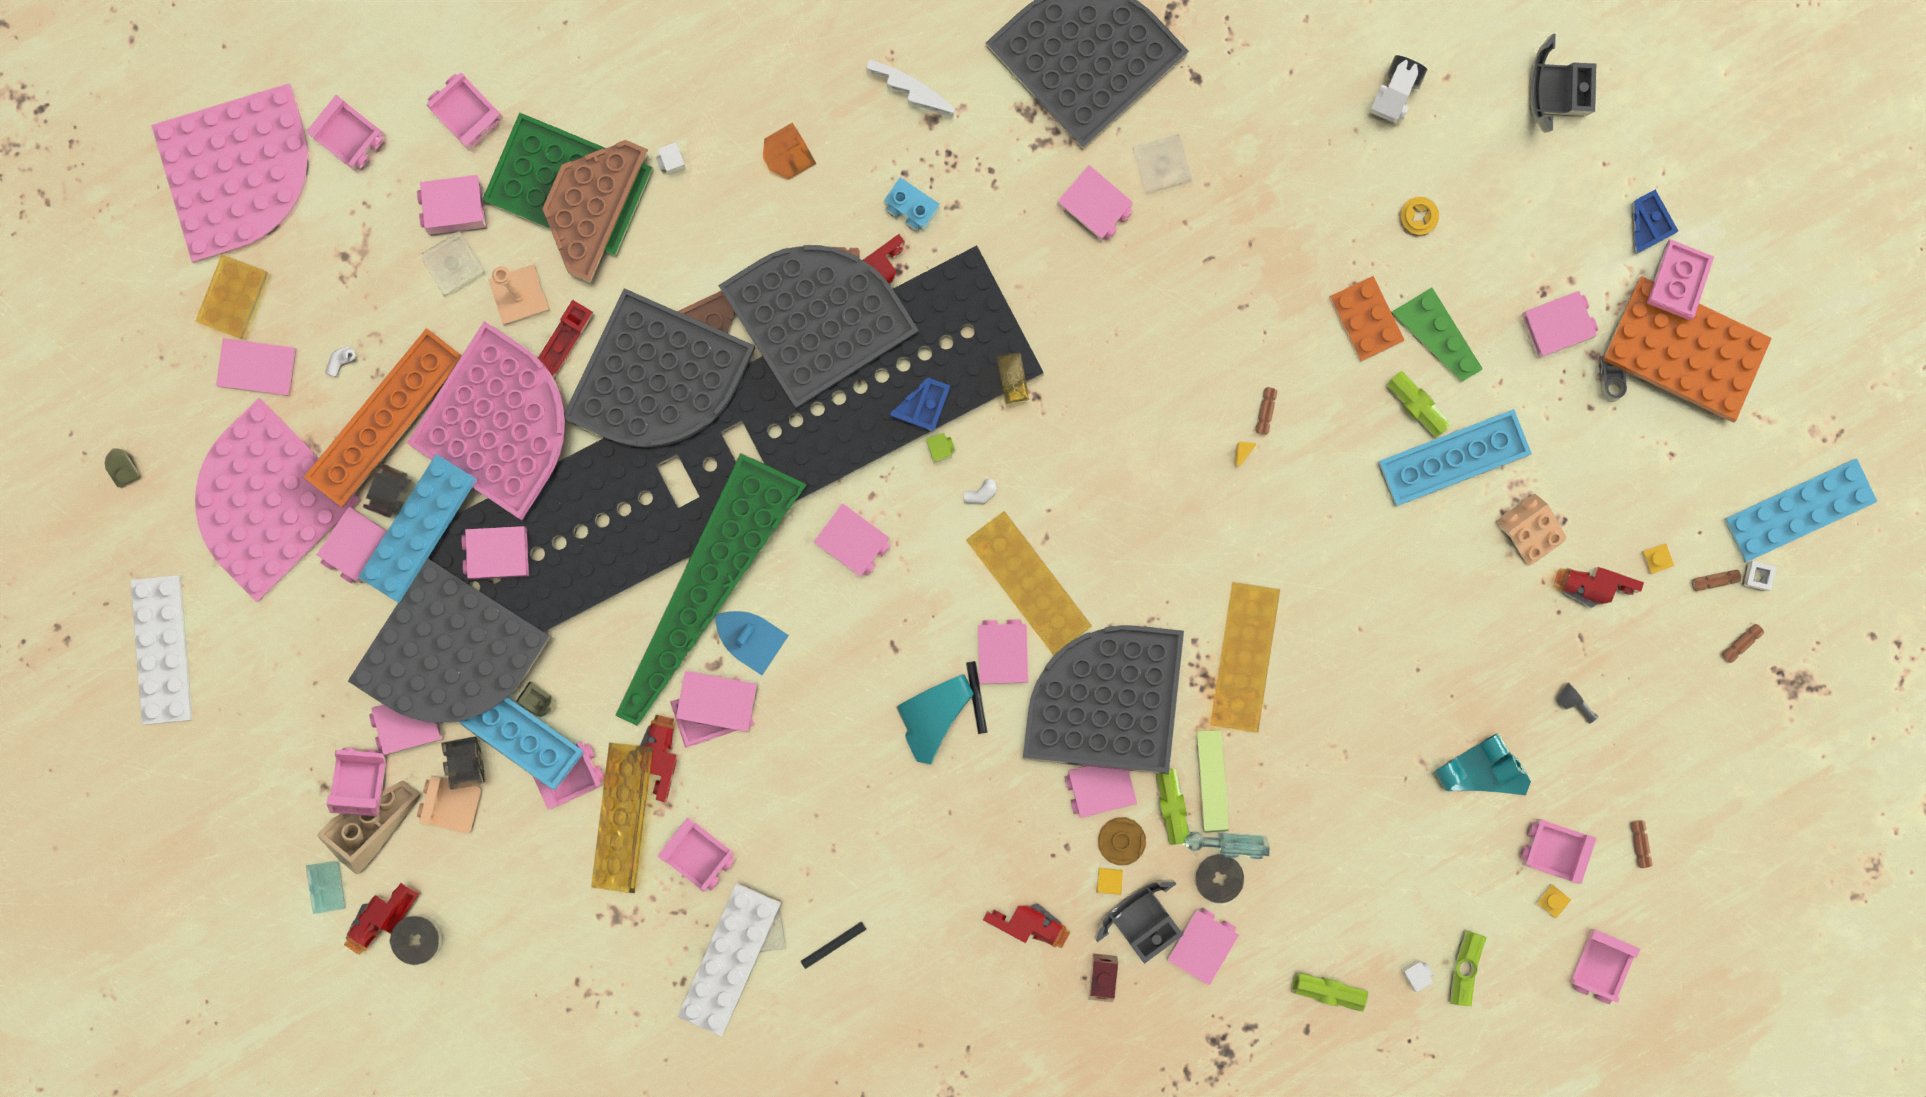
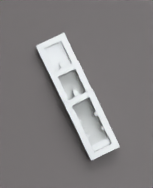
(919, 94)

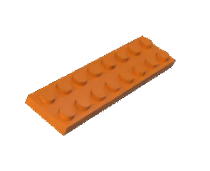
(383, 418)

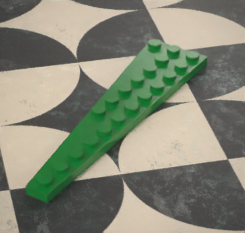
(734, 534)

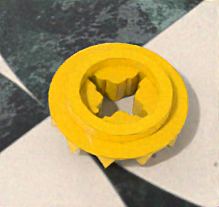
(1419, 204)

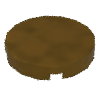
(1121, 841)

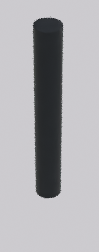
(976, 698)
(833, 945)

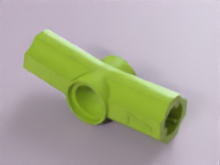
(1418, 404)
(1173, 807)
(1464, 984)
(1330, 992)

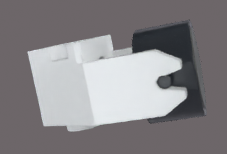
(1392, 99)

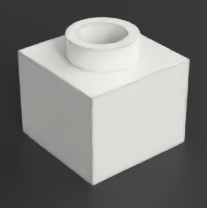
(670, 159)
(1767, 576)
(1418, 975)

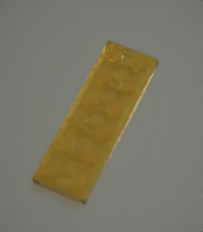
(1028, 583)
(1245, 657)
(621, 817)

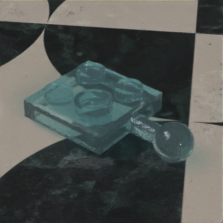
(1231, 844)

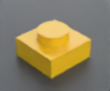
(1658, 558)
(1553, 901)

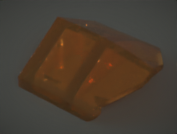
(787, 152)

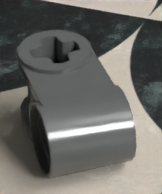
(1611, 375)

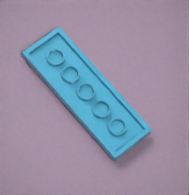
(1455, 457)
(1800, 510)
(417, 528)
(526, 742)

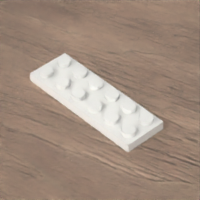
(161, 650)
(729, 959)

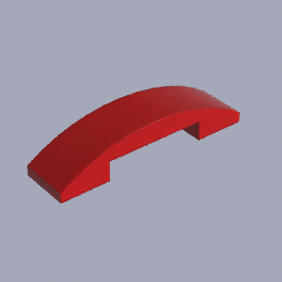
(565, 337)

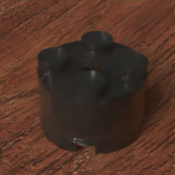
(386, 491)
(463, 763)
(1231, 884)
(402, 939)

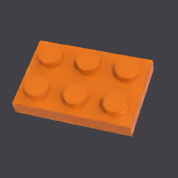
(1366, 318)

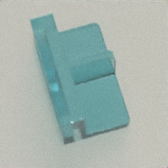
(325, 887)

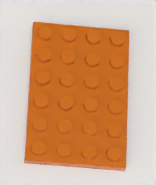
(1697, 360)

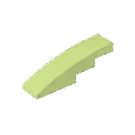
(1212, 781)

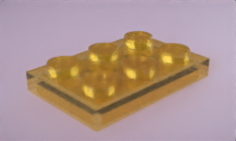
(231, 296)

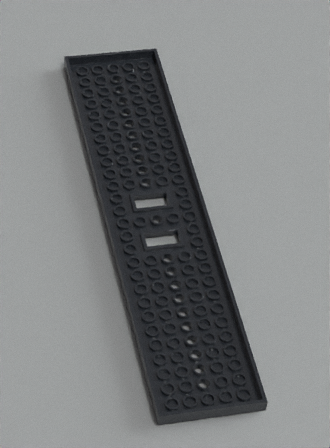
(816, 453)

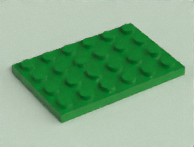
(531, 166)

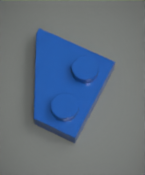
(1651, 221)
(923, 405)

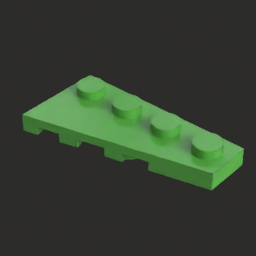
(1434, 327)

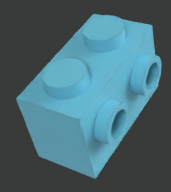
(911, 204)

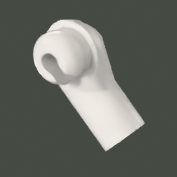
(339, 358)
(983, 495)

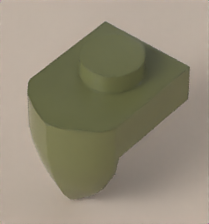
(120, 467)
(536, 700)

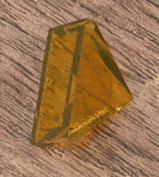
(1012, 378)

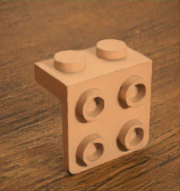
(1532, 528)
(448, 807)

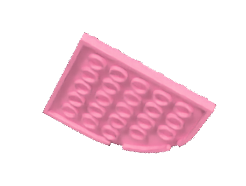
(234, 169)
(497, 420)
(257, 505)

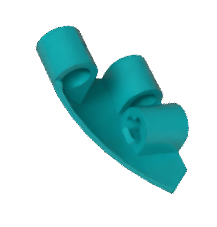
(931, 716)
(1485, 768)

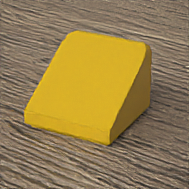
(1242, 451)
(1109, 881)

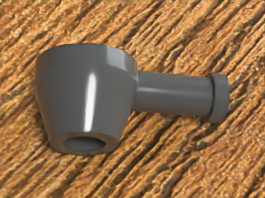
(1571, 698)

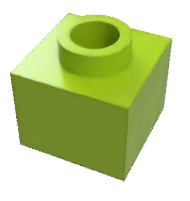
(940, 447)

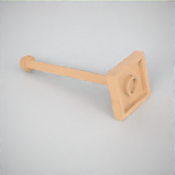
(518, 293)

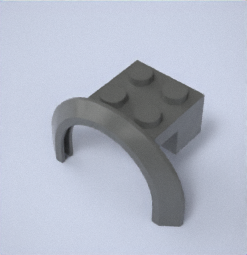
(1561, 88)
(1143, 921)

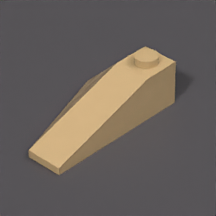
(360, 837)

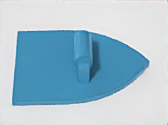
(750, 638)

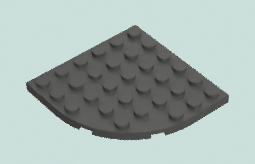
(1086, 58)
(816, 315)
(656, 375)
(447, 651)
(1108, 701)

